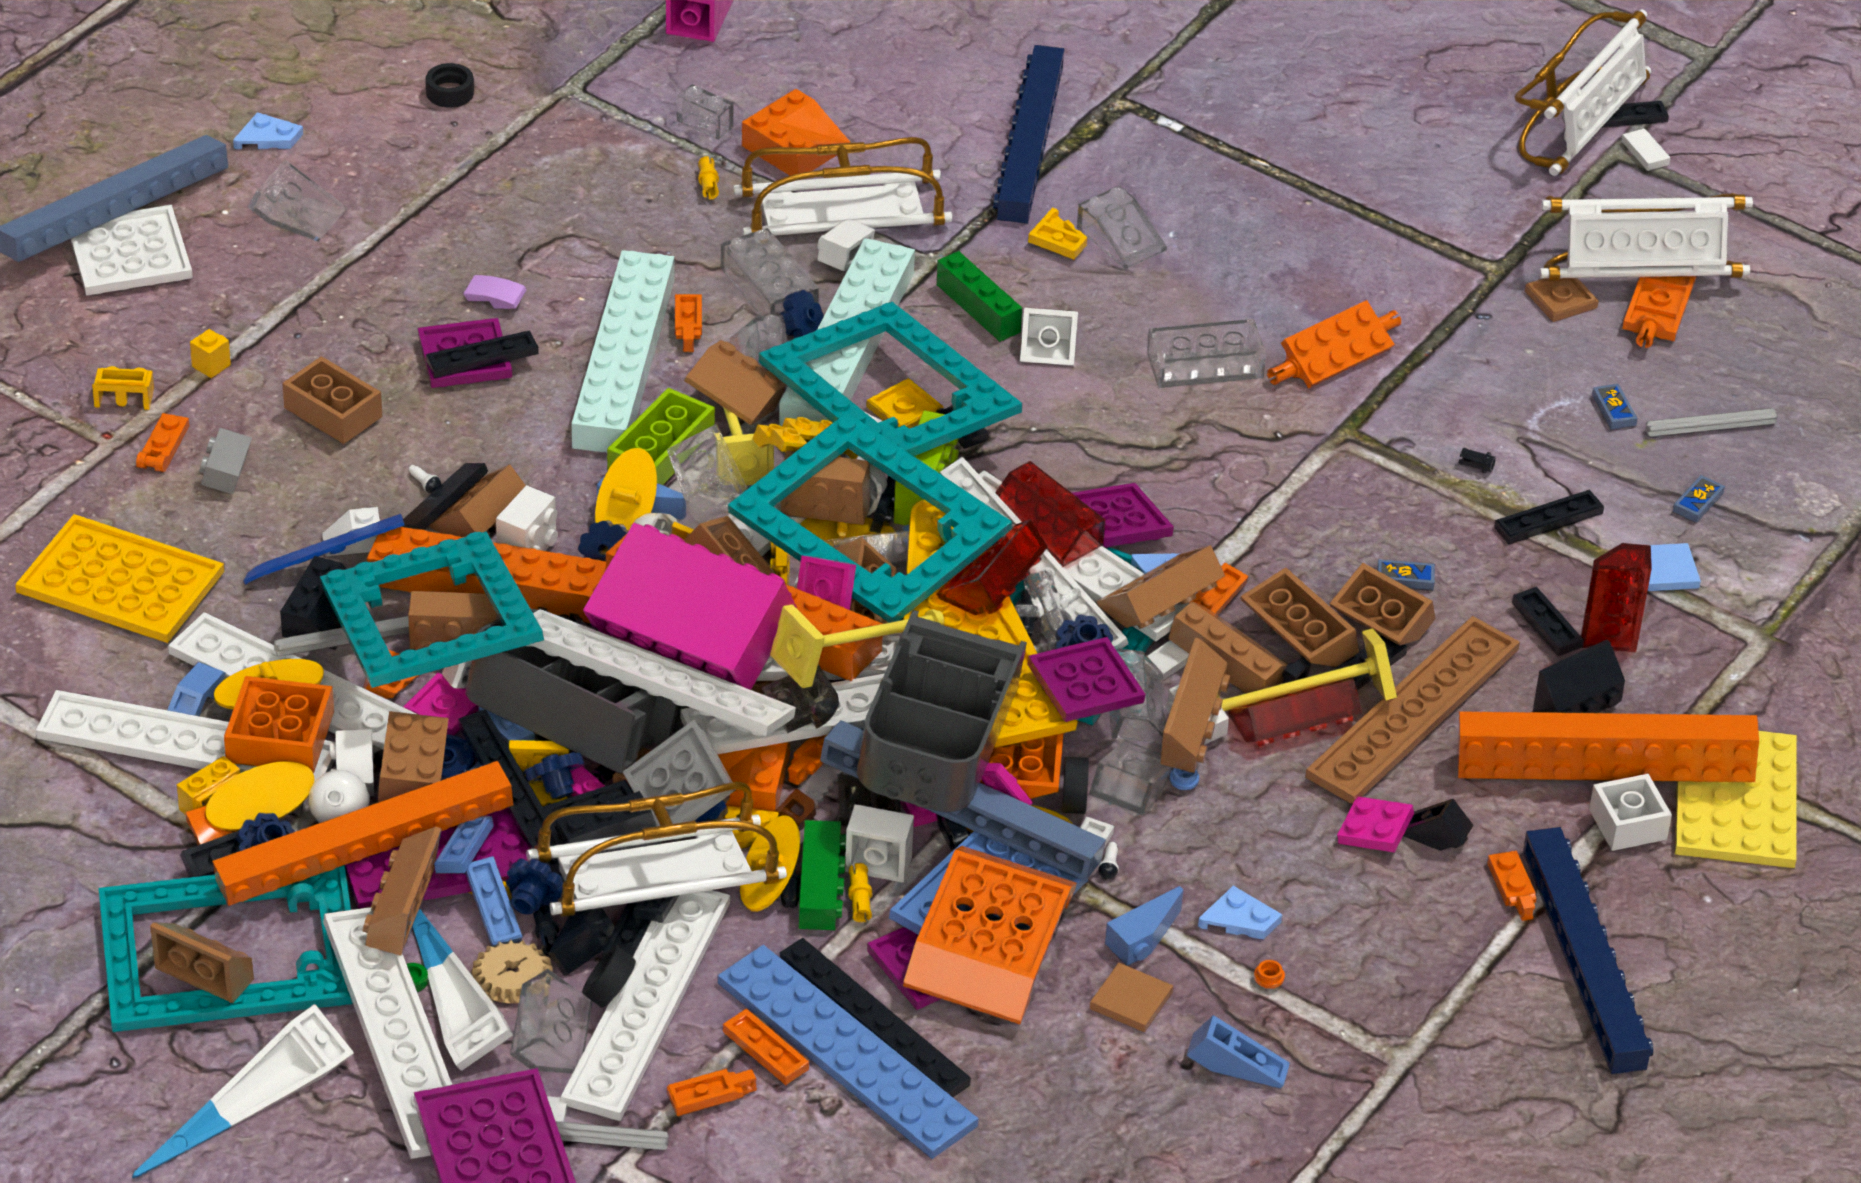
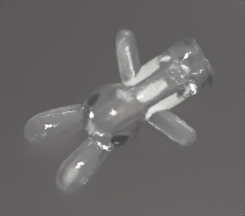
(1047, 604)

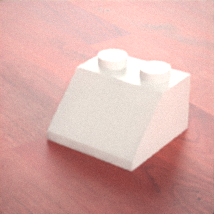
(1049, 336)

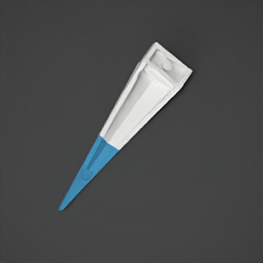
(465, 1012)
(289, 1062)

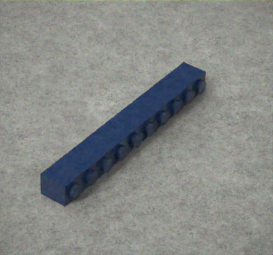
(1030, 134)
(1587, 951)

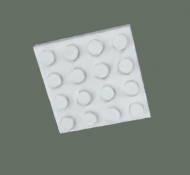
(132, 252)

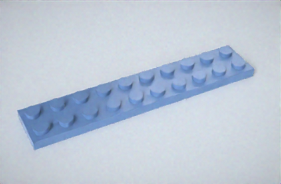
(848, 1051)

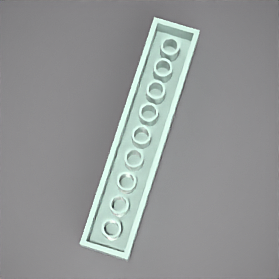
(874, 278)
(623, 349)

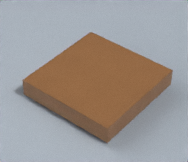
(1561, 297)
(1131, 997)

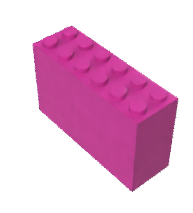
(689, 605)

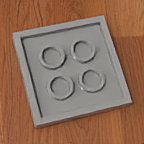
(683, 766)

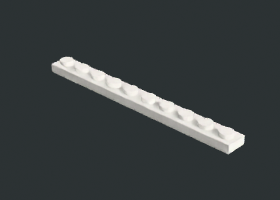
(968, 479)

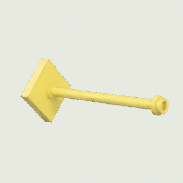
(750, 459)
(800, 643)
(1375, 665)

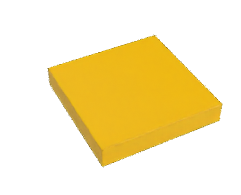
(904, 402)

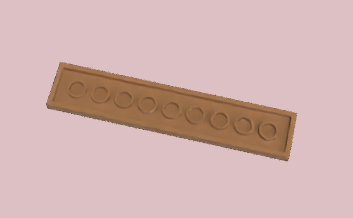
(1421, 704)

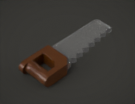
(810, 795)

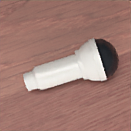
(428, 481)
(1108, 867)

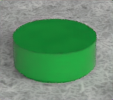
(419, 975)

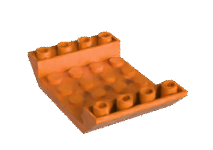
(984, 960)

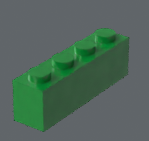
(979, 296)
(820, 875)

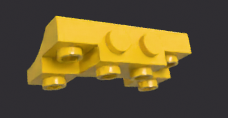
(792, 434)

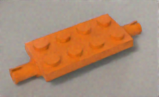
(1658, 307)
(1335, 345)

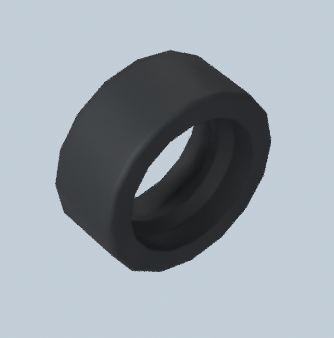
(449, 74)
(1075, 785)
(609, 976)

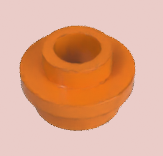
(1269, 974)

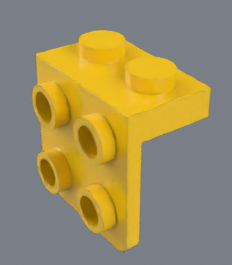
(530, 753)

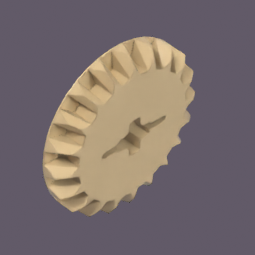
(492, 966)

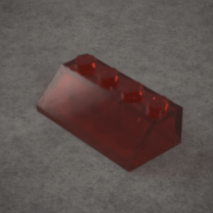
(1059, 516)
(996, 571)
(1617, 597)
(1297, 711)

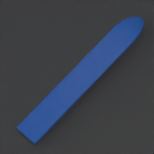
(333, 545)

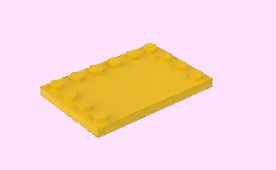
(120, 578)

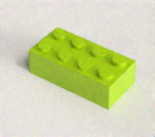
(662, 425)
(937, 459)

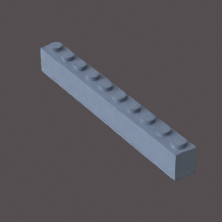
(112, 198)
(994, 815)

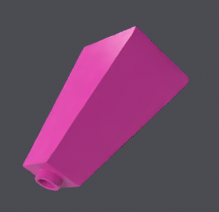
(696, 18)

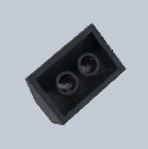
(308, 606)
(1581, 682)
(605, 824)

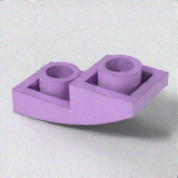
(499, 291)

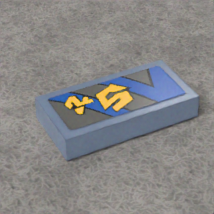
(1614, 406)
(1698, 498)
(1411, 574)

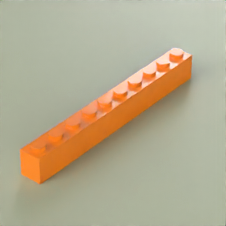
(362, 833)

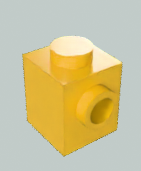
(210, 353)

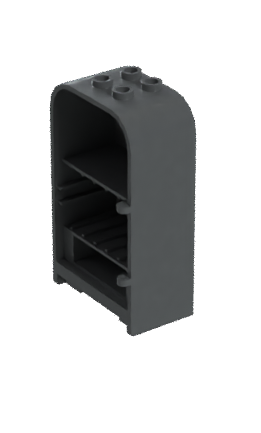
(571, 704)
(938, 715)

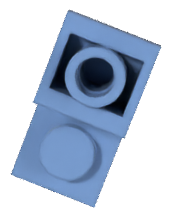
(195, 688)

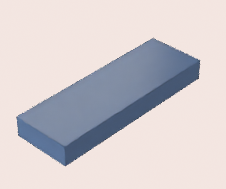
(463, 845)
(493, 902)

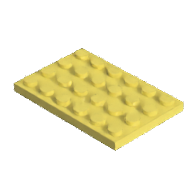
(1743, 818)

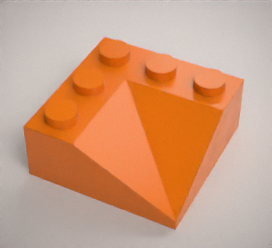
(794, 123)
(279, 722)
(1033, 764)
(761, 770)

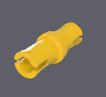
(708, 177)
(860, 892)

